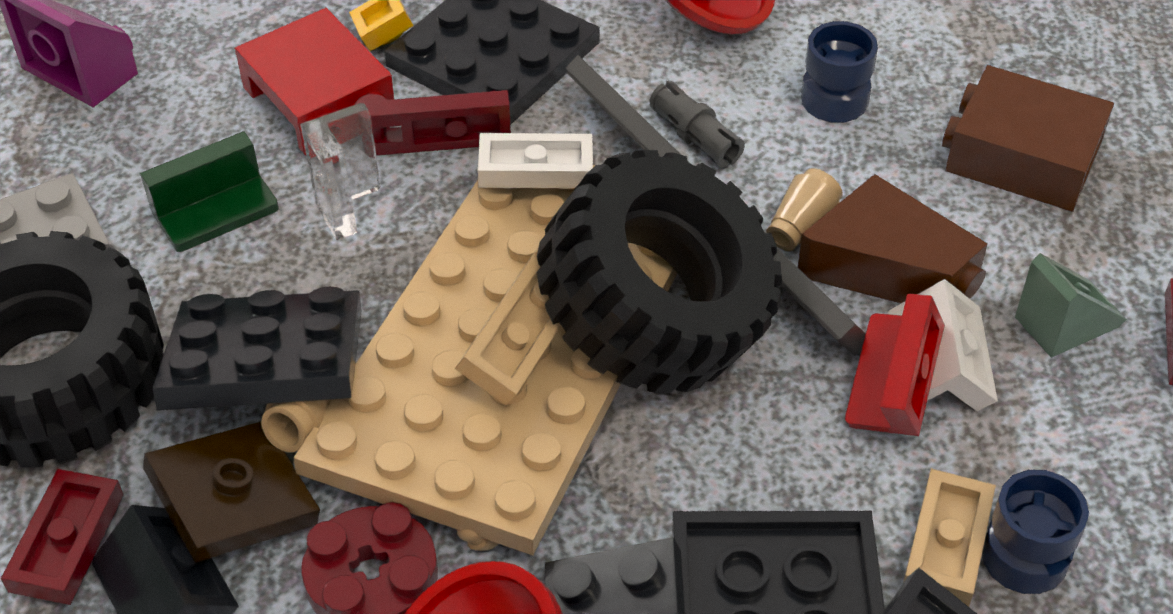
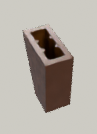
(890, 246)

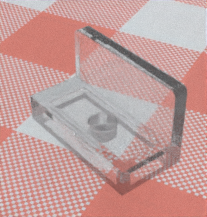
(341, 164)

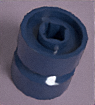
(838, 71)
(1034, 531)

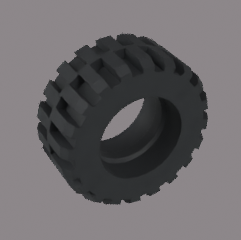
(622, 314)
(98, 378)

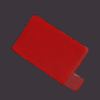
(896, 369)

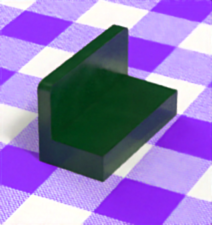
(208, 192)

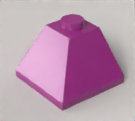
(69, 48)

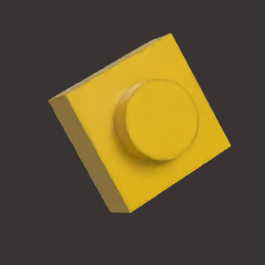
(380, 22)

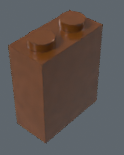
(1026, 136)

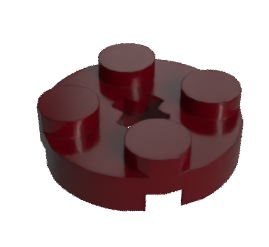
(361, 535)

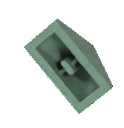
(1063, 307)

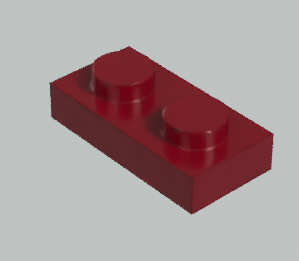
(62, 536)

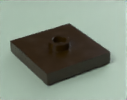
(229, 491)

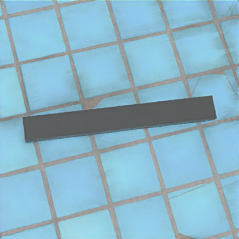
(793, 279)

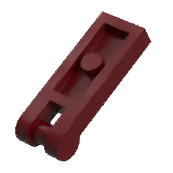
(436, 121)

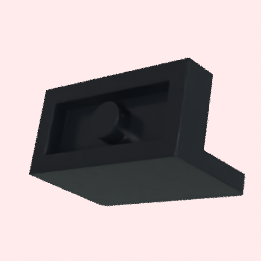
(153, 572)

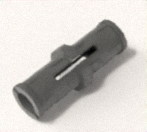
(697, 124)

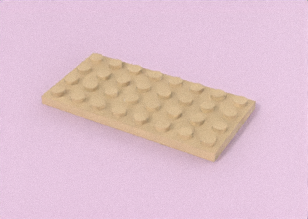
(433, 435)

